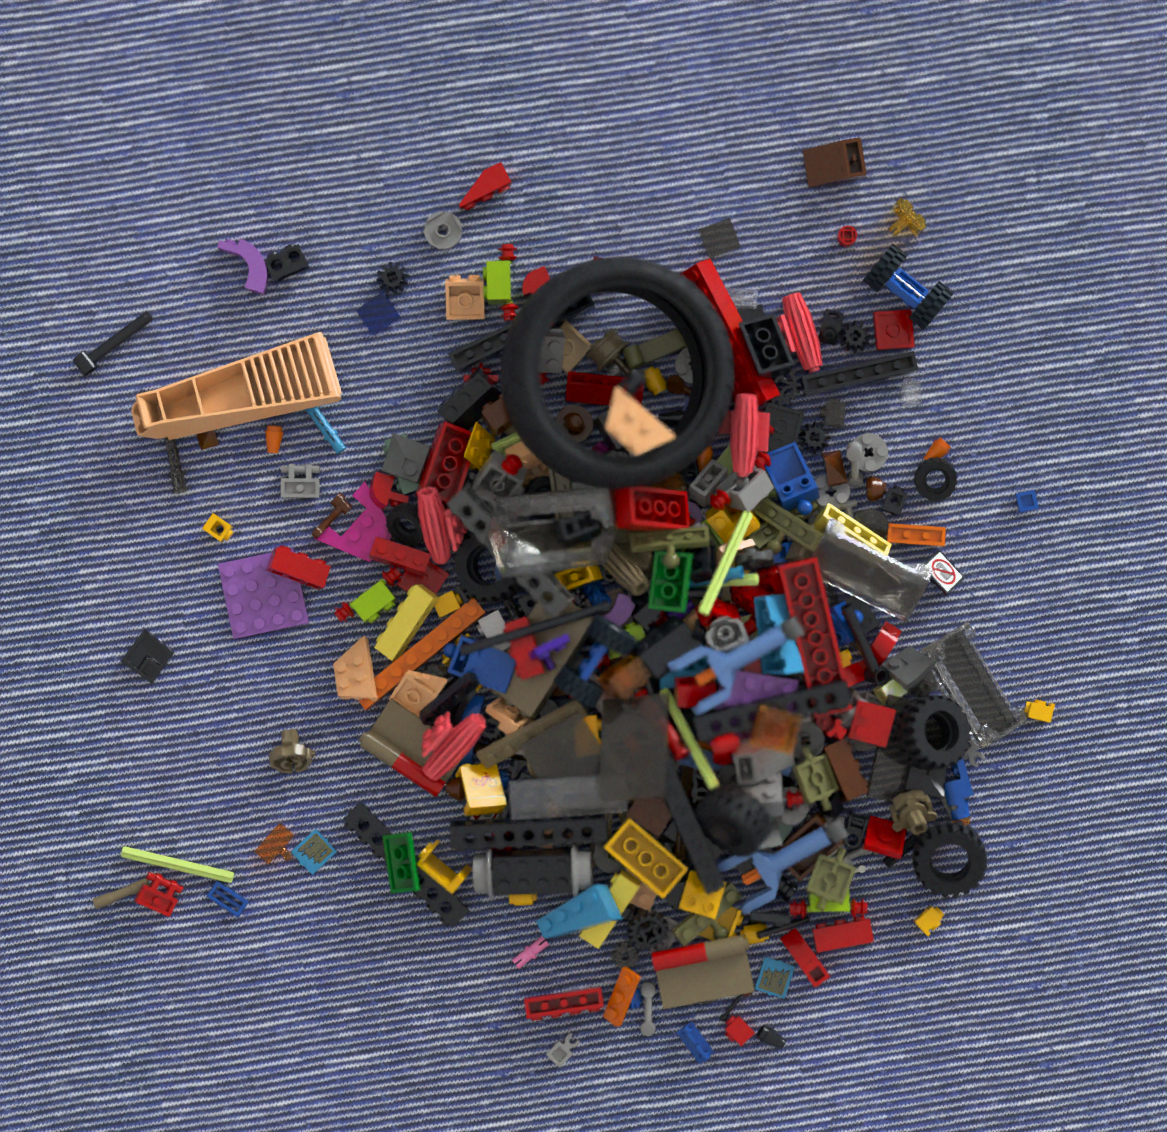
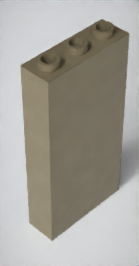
(534, 693)

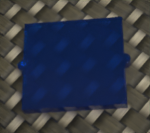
(378, 313)

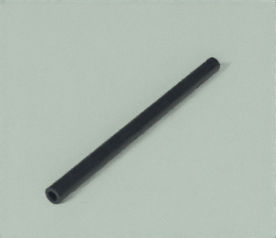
(535, 628)

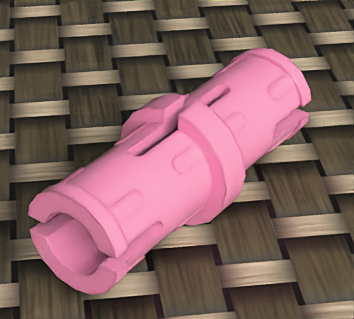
(530, 952)

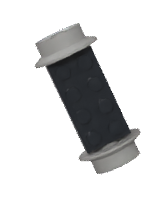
(532, 872)

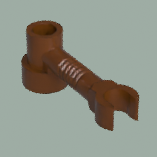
(340, 505)

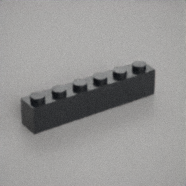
(859, 374)

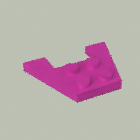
(362, 533)

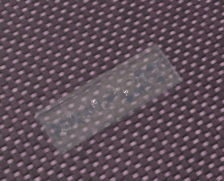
(559, 798)

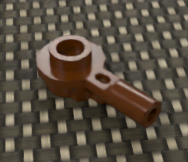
(676, 385)

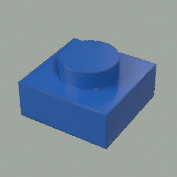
(1026, 501)

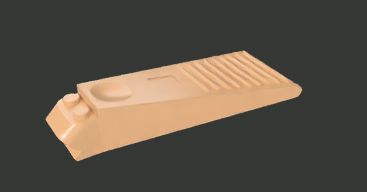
(244, 391)

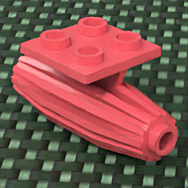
(800, 332)
(747, 433)
(439, 526)
(449, 743)

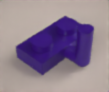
(542, 651)

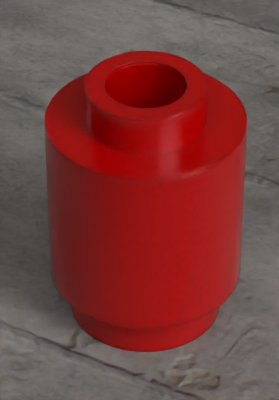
(725, 744)

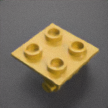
(479, 447)
(697, 901)

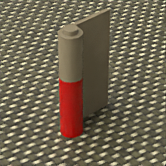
(398, 742)
(703, 971)

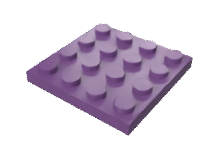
(260, 599)
(751, 687)

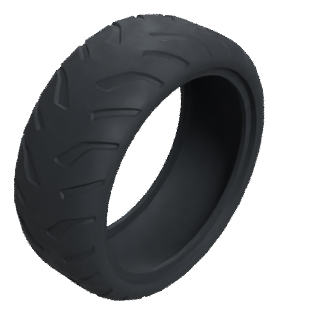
(706, 344)

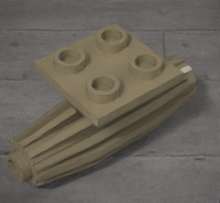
(629, 568)

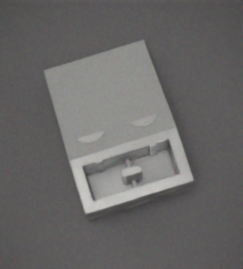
(758, 763)

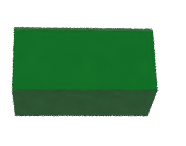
(670, 585)
(401, 862)

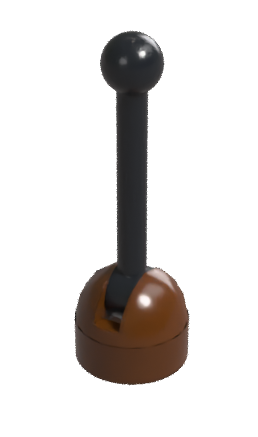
(723, 1017)

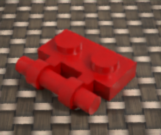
(155, 899)

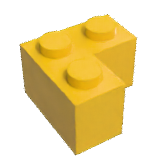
(724, 522)
(578, 577)

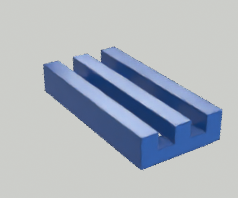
(241, 907)

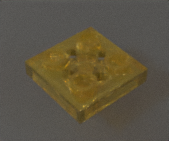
(907, 218)

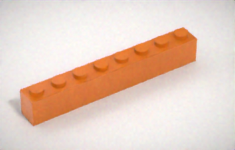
(425, 649)

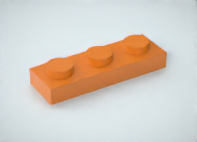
(916, 535)
(621, 996)

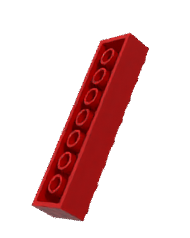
(746, 378)
(818, 645)

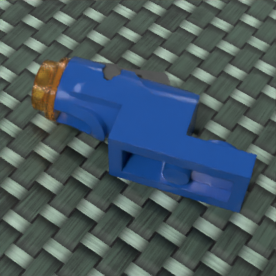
(955, 793)

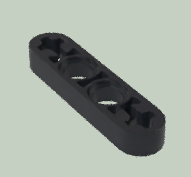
(464, 685)

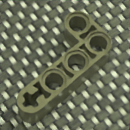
(652, 350)

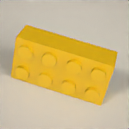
(645, 858)

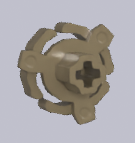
(290, 753)
(912, 812)

